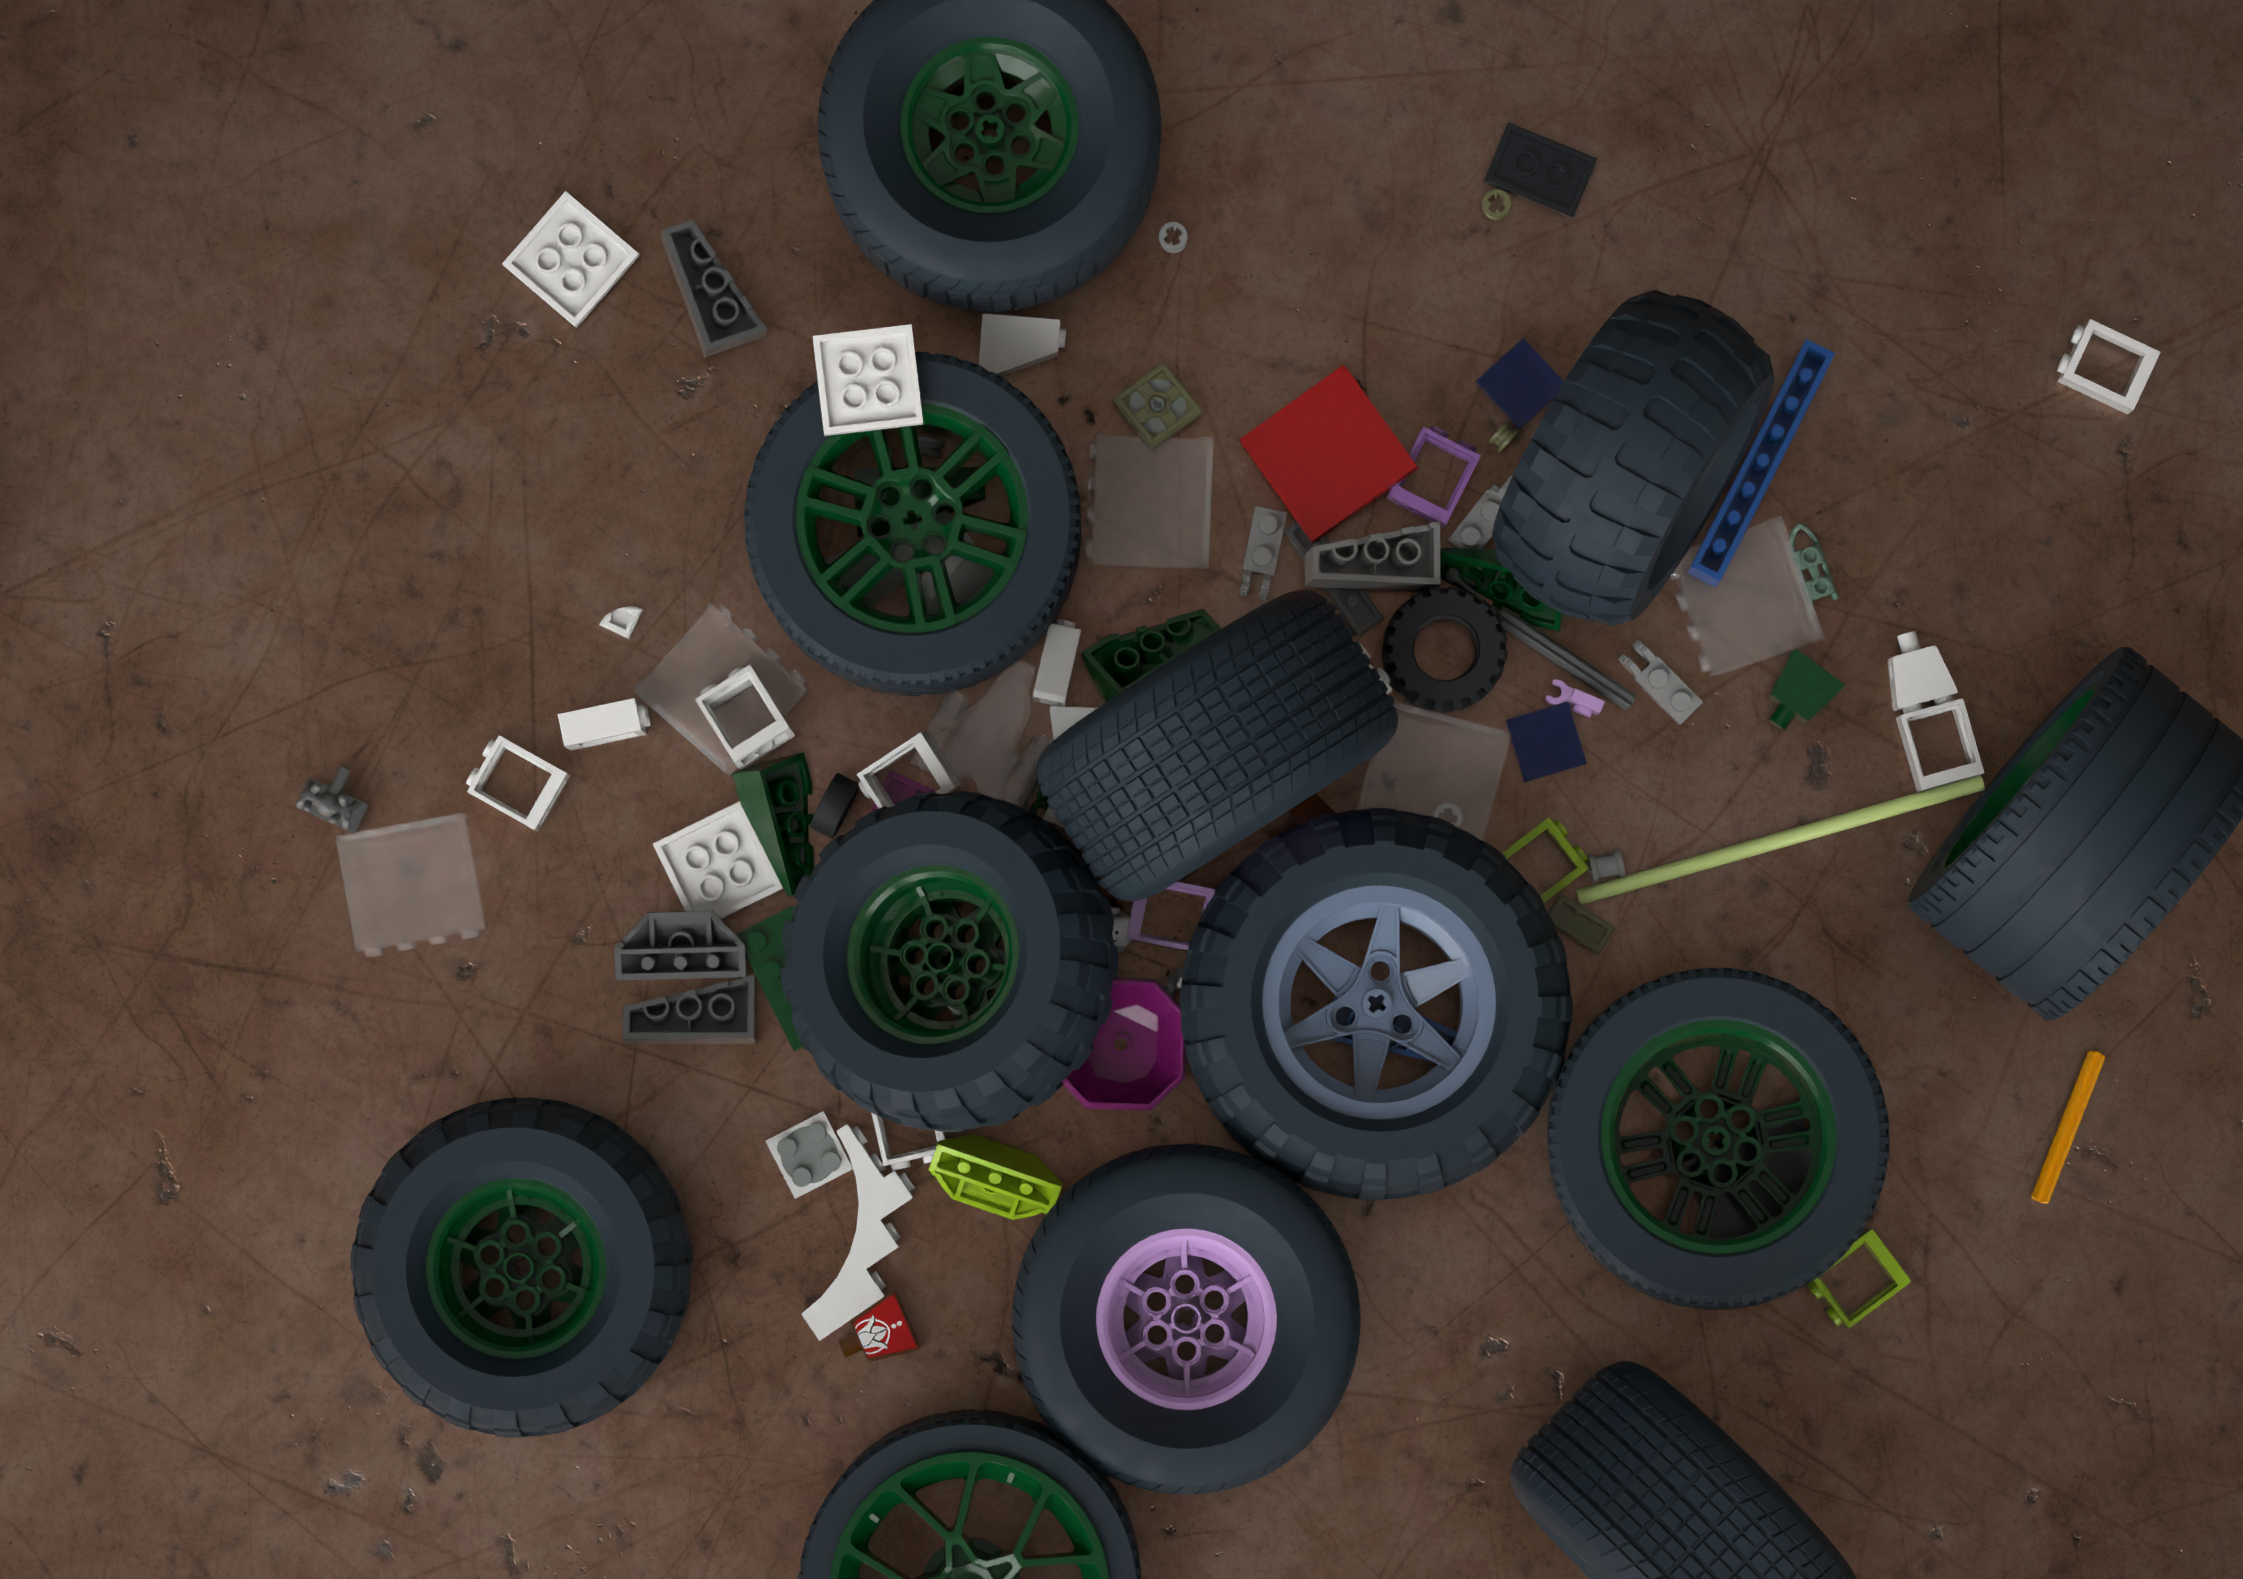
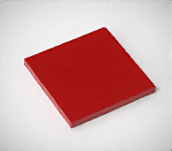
(1328, 454)

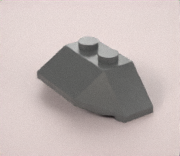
(680, 948)

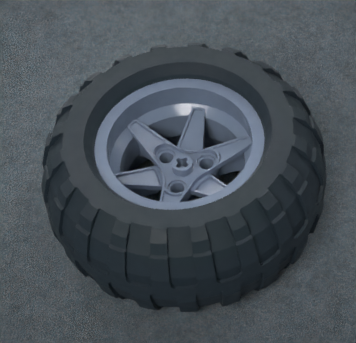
(1497, 952)

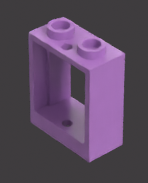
(1420, 506)

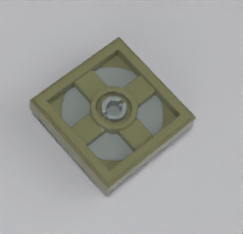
(1157, 406)

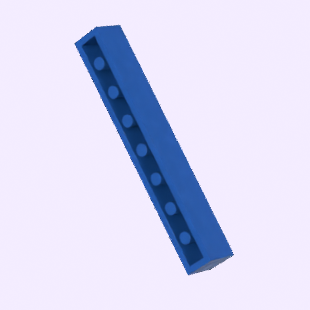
(1761, 463)

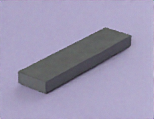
(1351, 603)

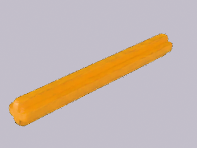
(2068, 1126)

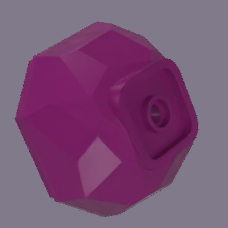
(1153, 1056)

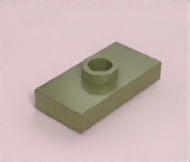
(1580, 924)

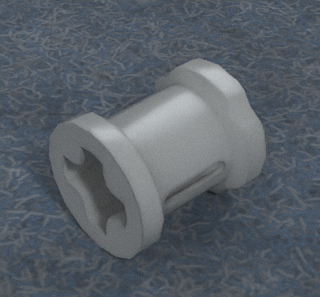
(1606, 865)

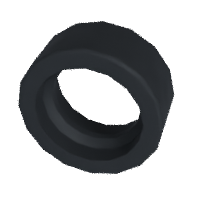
(834, 805)

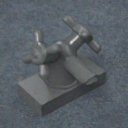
(331, 803)

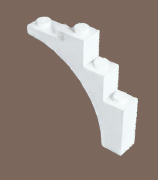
(878, 1196)

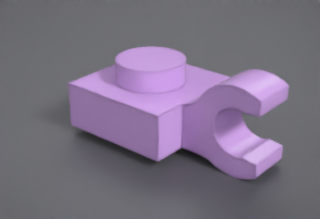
(1583, 703)

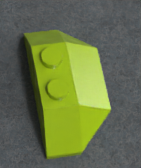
(994, 1177)

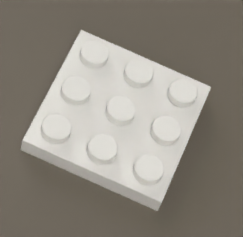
(571, 259)
(868, 380)
(718, 864)

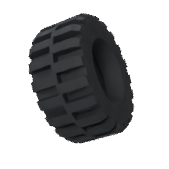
(1450, 605)

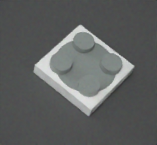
(809, 1154)

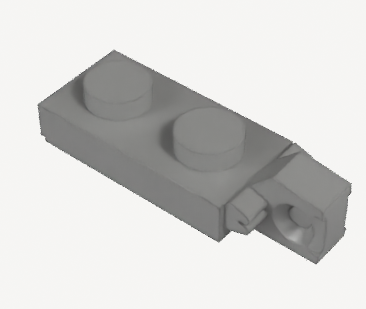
(1479, 523)

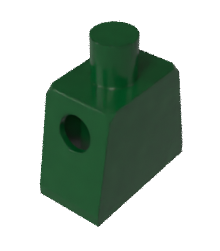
(1801, 690)

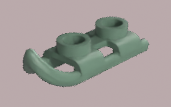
(1809, 559)

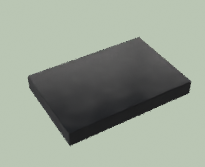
(1540, 170)

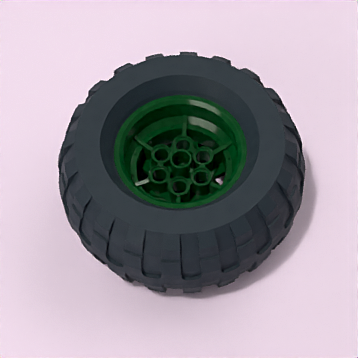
(1632, 457)
(852, 945)
(424, 1226)

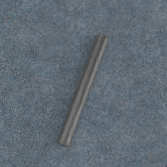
(1566, 659)

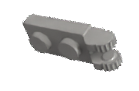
(1263, 548)
(1662, 684)

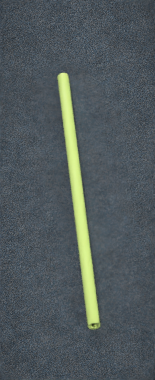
(1780, 840)

